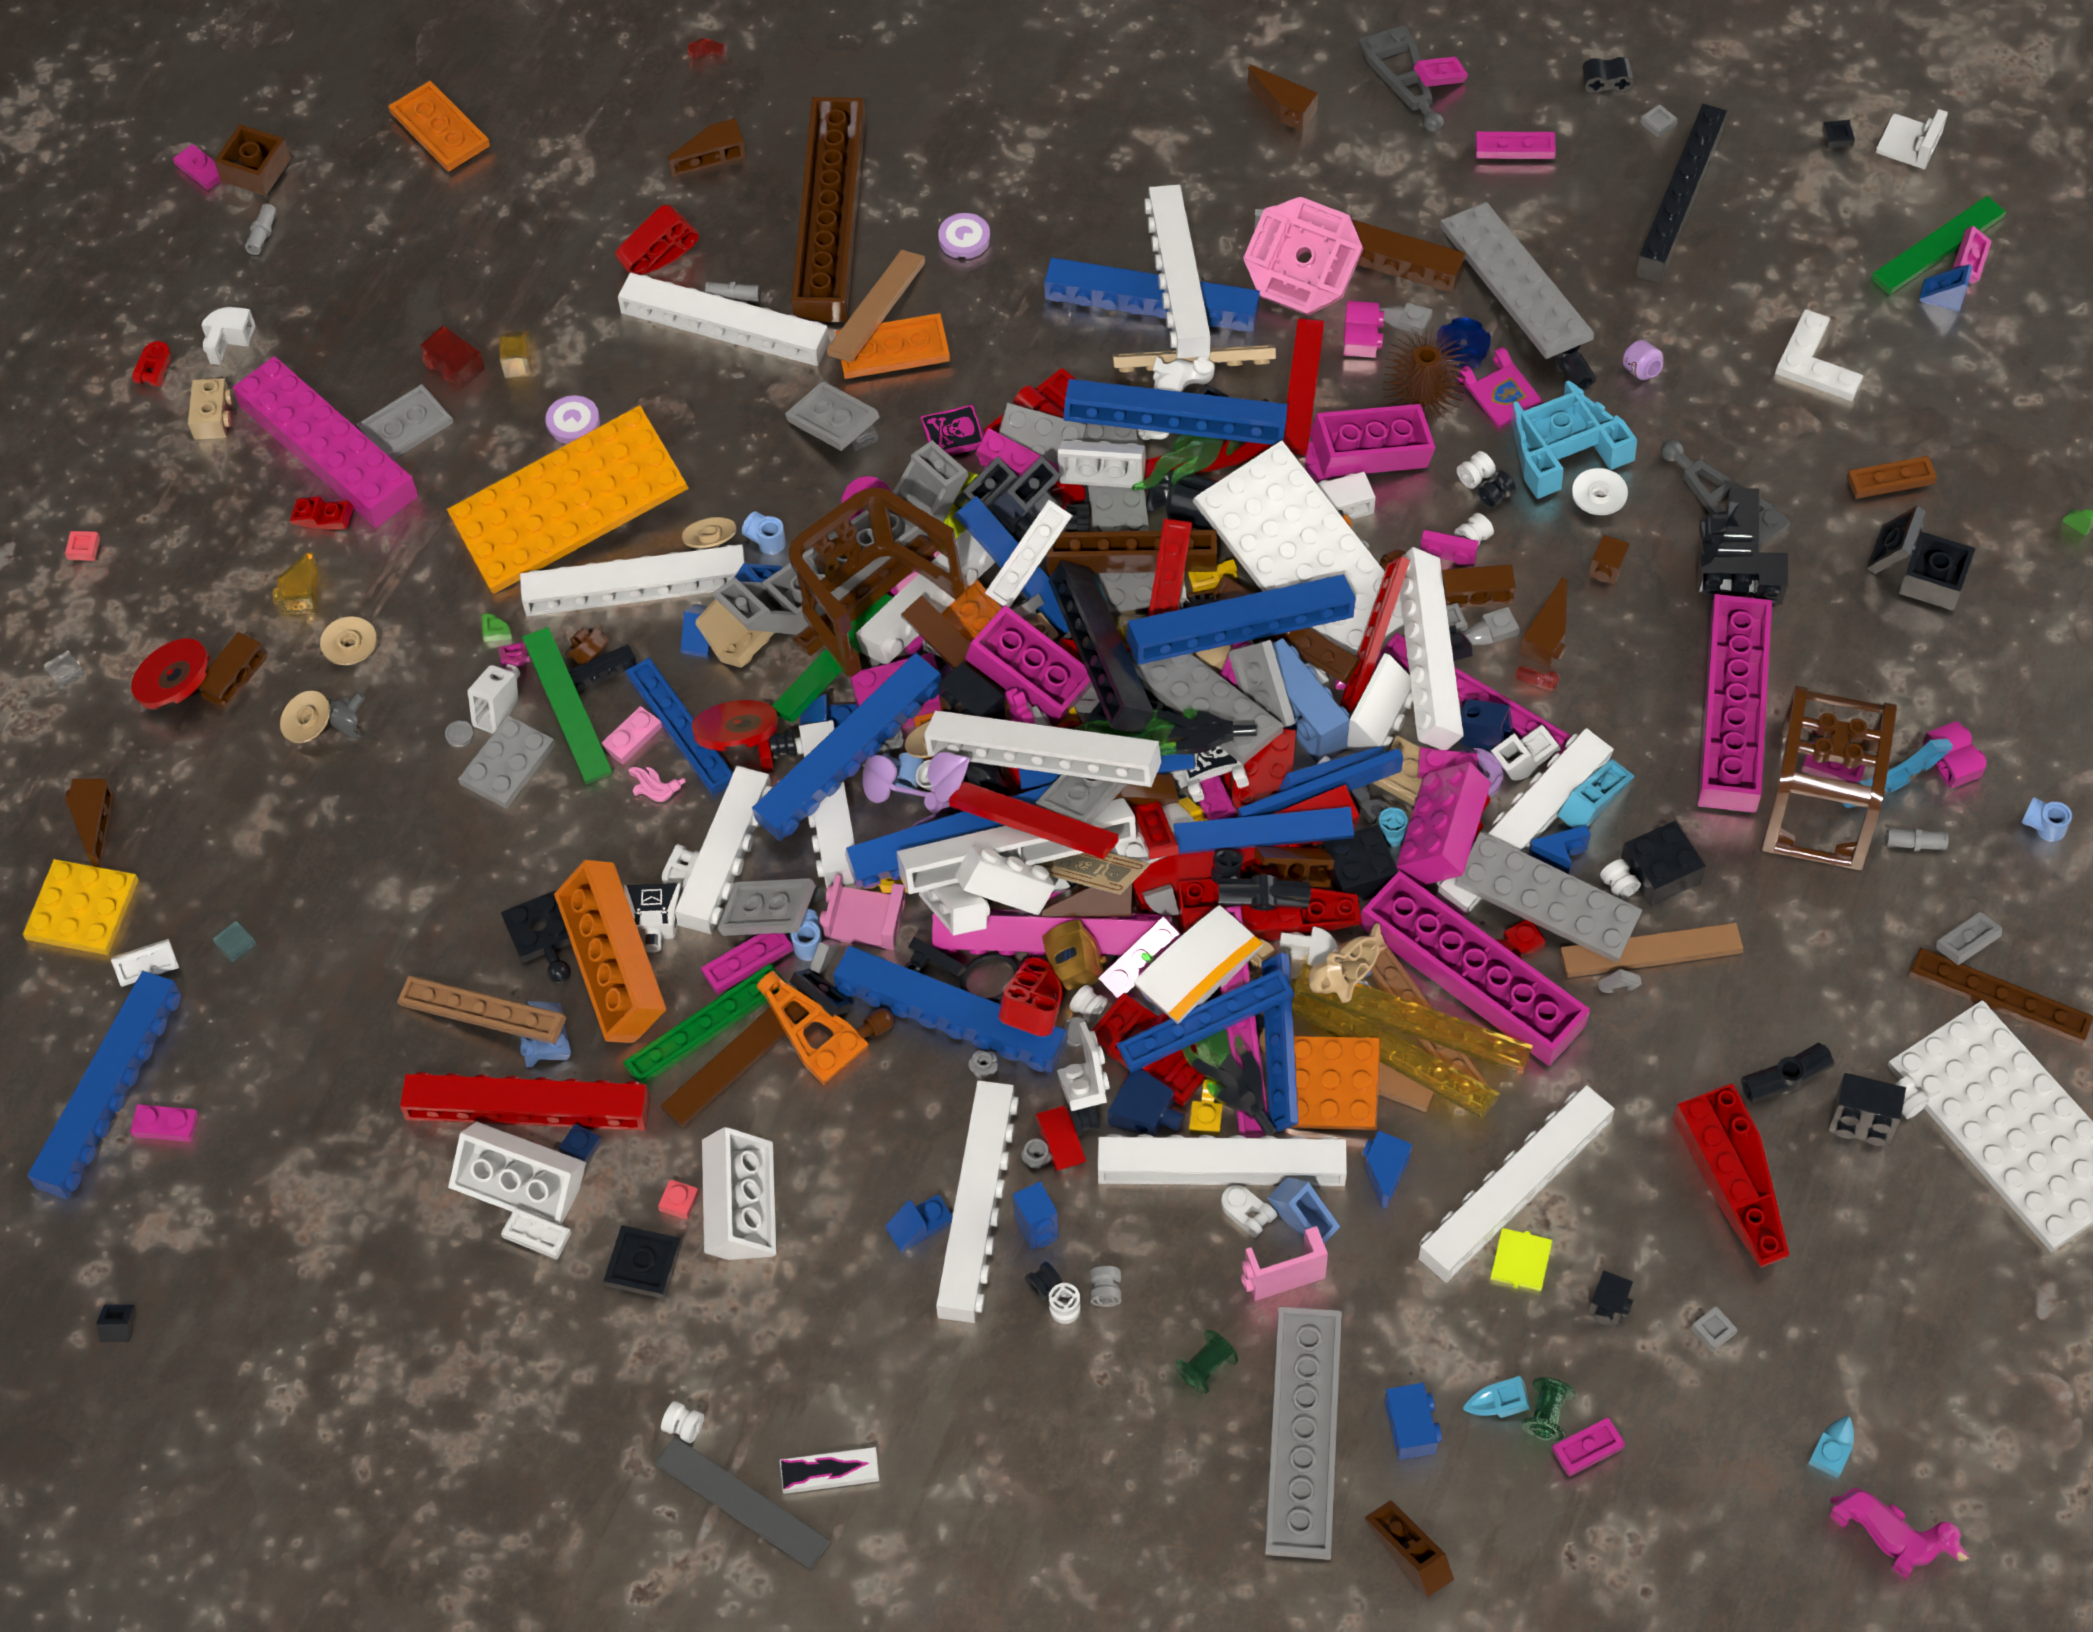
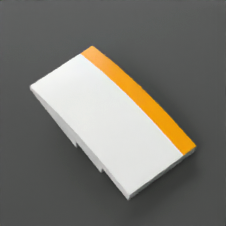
(1198, 964)

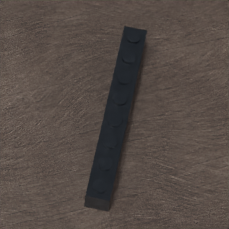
(1681, 193)
(1101, 647)

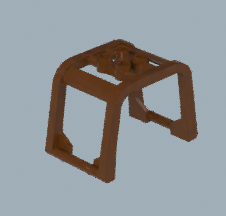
(819, 591)
(1874, 740)

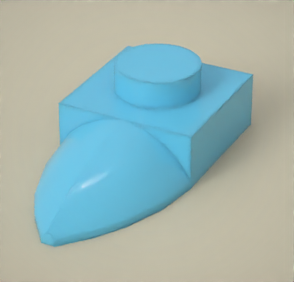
(1500, 1399)
(1834, 1447)

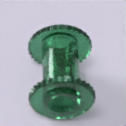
(1206, 1361)
(1548, 1409)

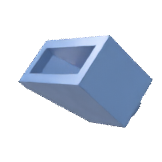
(1303, 1208)

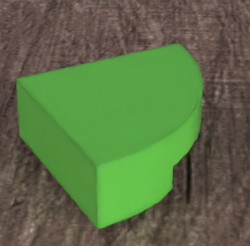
(2080, 520)
(494, 628)

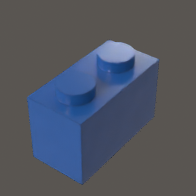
(1036, 1216)
(1411, 1421)

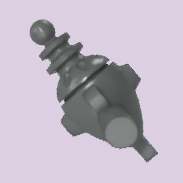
(344, 715)

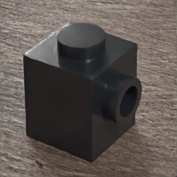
(1611, 1299)

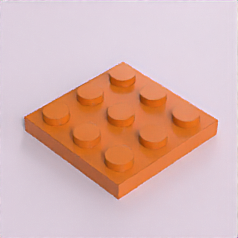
(1337, 1082)

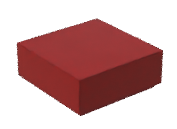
(765, 757)

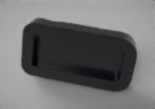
(924, 953)

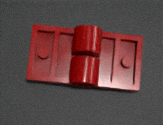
(1045, 398)
(1266, 770)
(1130, 1018)

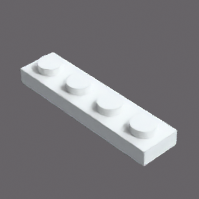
(1028, 554)

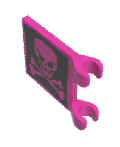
(954, 430)

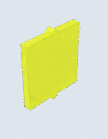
(1521, 1259)

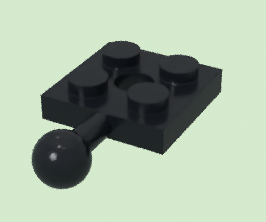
(534, 944)

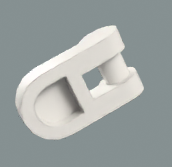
(676, 872)
(1239, 1202)

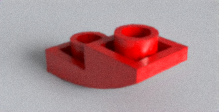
(317, 514)
(1060, 1137)

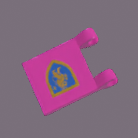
(1500, 389)

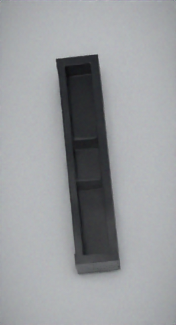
(602, 668)

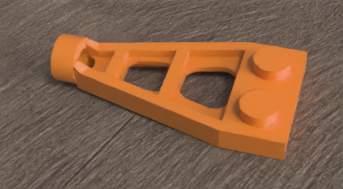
(832, 1055)

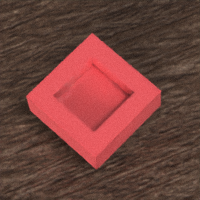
(82, 545)
(678, 1199)

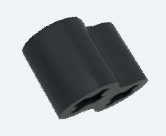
(1608, 75)

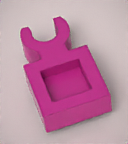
(1018, 707)

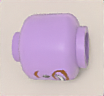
(1643, 360)

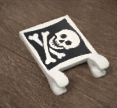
(1212, 764)

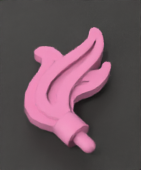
(652, 786)

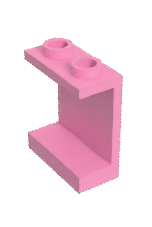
(863, 915)
(1287, 1274)

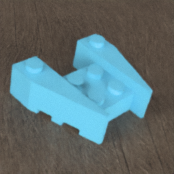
(1562, 429)

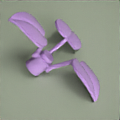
(944, 773)

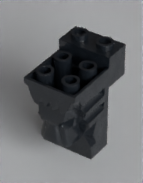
(1011, 497)
(1732, 556)

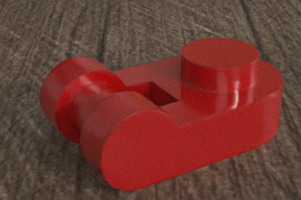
(156, 356)

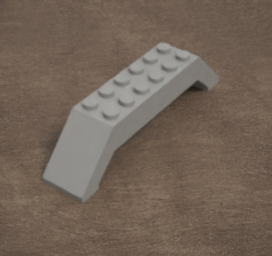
(775, 604)

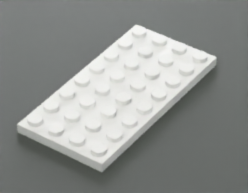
(1294, 535)
(2008, 1120)

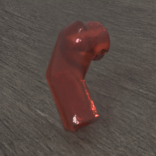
(705, 47)
(1544, 681)

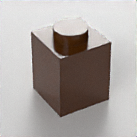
(1609, 559)

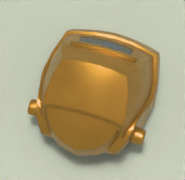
(1073, 954)

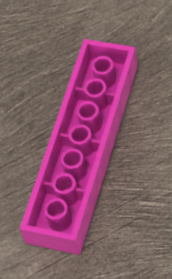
(325, 442)
(1735, 704)
(1475, 968)

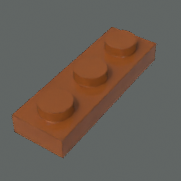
(1891, 477)

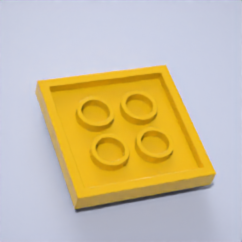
(80, 907)

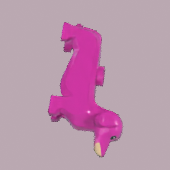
(1895, 1535)

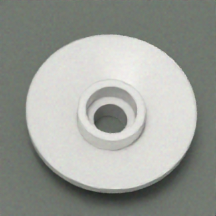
(1599, 483)

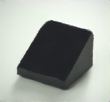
(116, 1323)

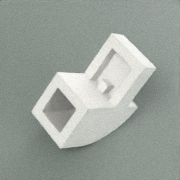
(226, 327)
(1523, 756)
(1306, 948)

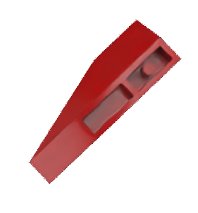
(1326, 911)
(1735, 1169)

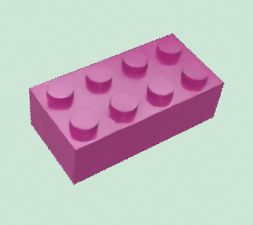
(1372, 440)
(1026, 659)
(1443, 824)

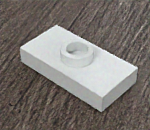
(153, 958)
(536, 1233)

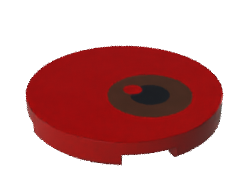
(170, 673)
(734, 724)

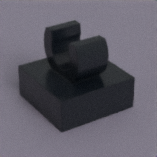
(1460, 646)

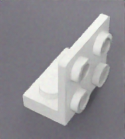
(1912, 140)
(1085, 1082)

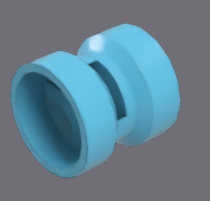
(1393, 826)

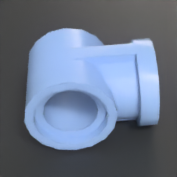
(759, 530)
(906, 770)
(2039, 816)
(808, 930)

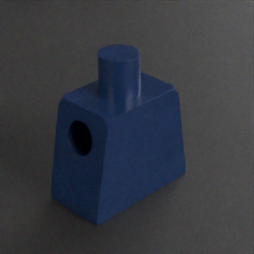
(1485, 724)
(1144, 1106)

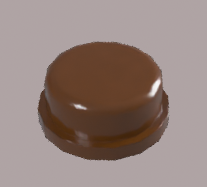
(587, 644)

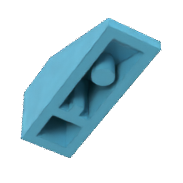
(1595, 795)

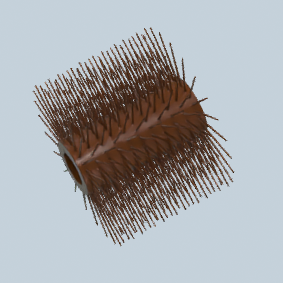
(1425, 374)

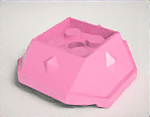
(1287, 233)

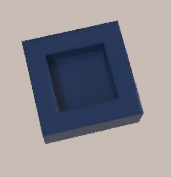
(580, 1143)

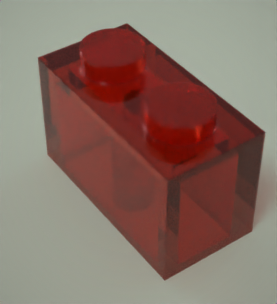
(451, 357)

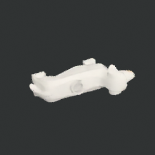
(1176, 377)

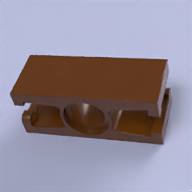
(1479, 586)
(231, 670)
(1286, 856)

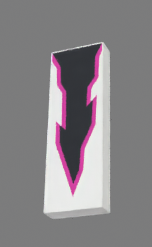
(829, 1470)

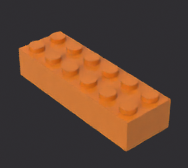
(610, 952)

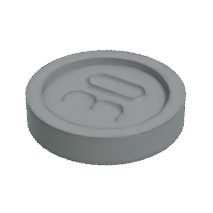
(459, 733)
(1073, 1031)

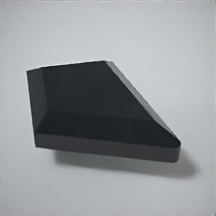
(1157, 494)

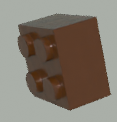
(252, 160)

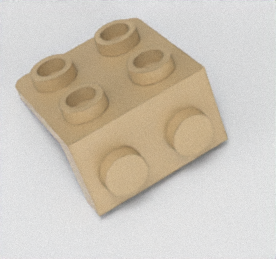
(728, 637)

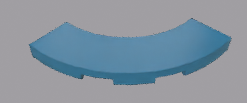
(1924, 758)

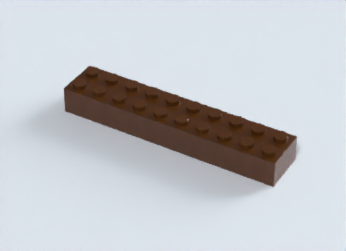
(829, 209)

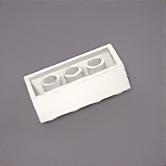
(515, 1173)
(738, 1195)

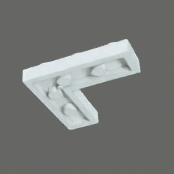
(1801, 366)

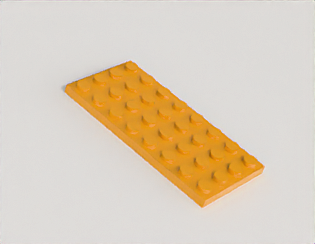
(567, 499)

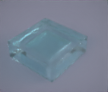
(234, 941)

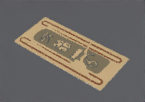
(1107, 874)

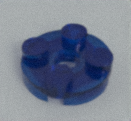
(1477, 340)

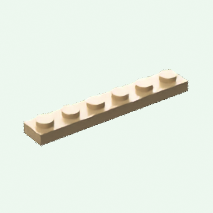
(1232, 355)

